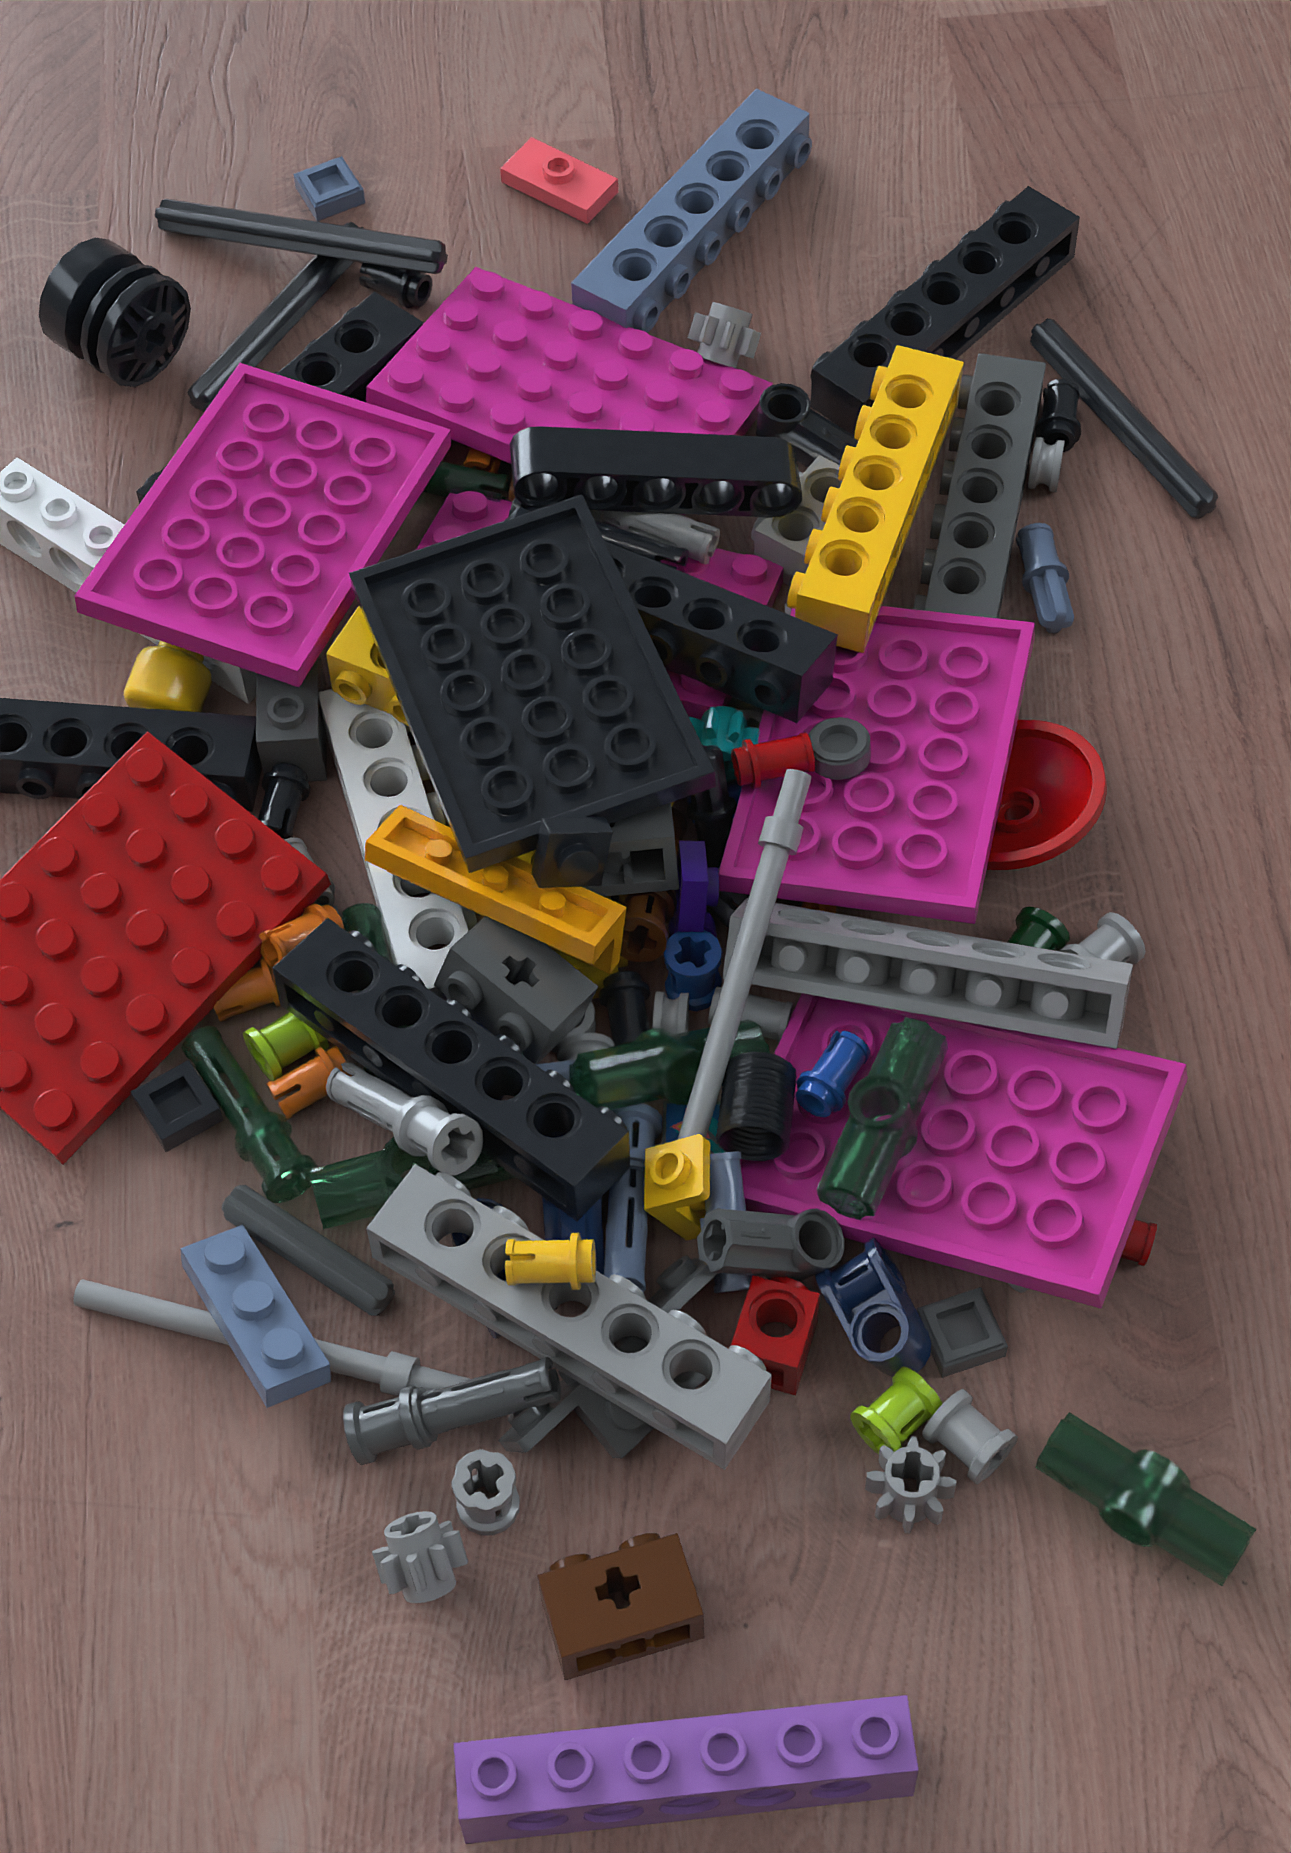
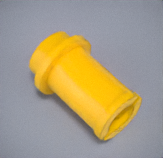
(551, 1261)

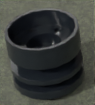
(114, 312)

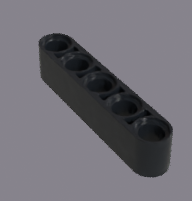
(656, 471)

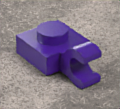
(696, 890)

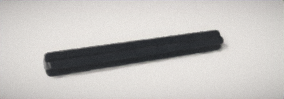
(270, 325)
(1124, 419)

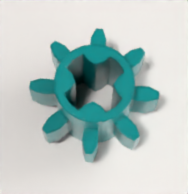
(725, 729)

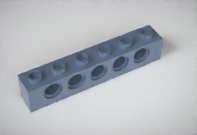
(695, 213)

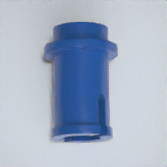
(824, 1086)

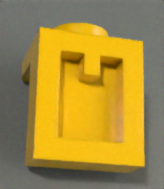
(678, 1183)

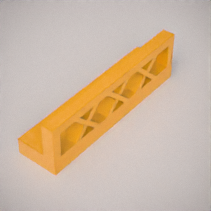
(560, 917)

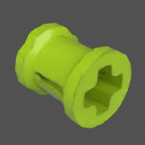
(282, 1044)
(896, 1411)

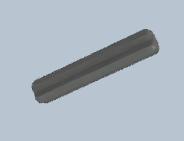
(309, 1250)

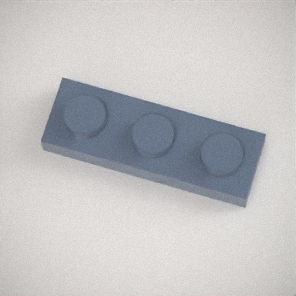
(255, 1316)

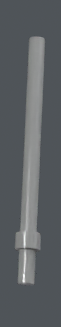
(780, 839)
(391, 1372)

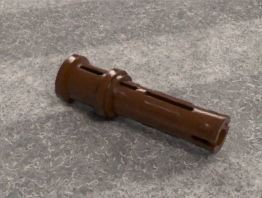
(652, 921)

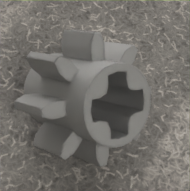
(724, 334)
(915, 1464)
(420, 1557)

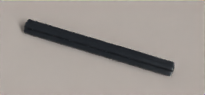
(302, 236)

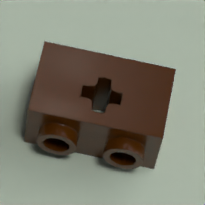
(597, 1635)

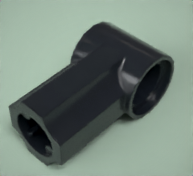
(787, 415)

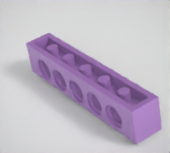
(685, 1769)

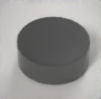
(840, 748)

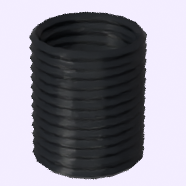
(756, 1106)

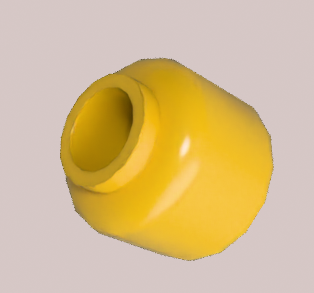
(168, 679)

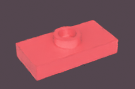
(559, 180)

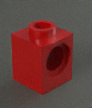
(785, 1302)

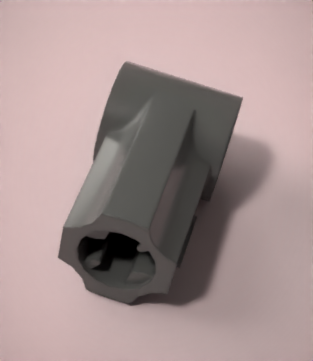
(770, 1243)

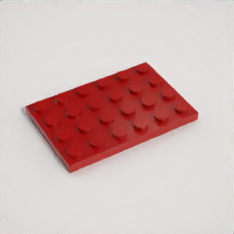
(130, 936)

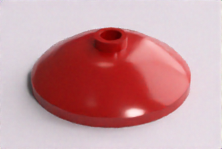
(1048, 796)

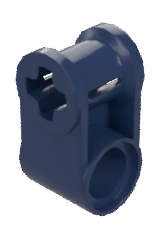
(869, 1302)

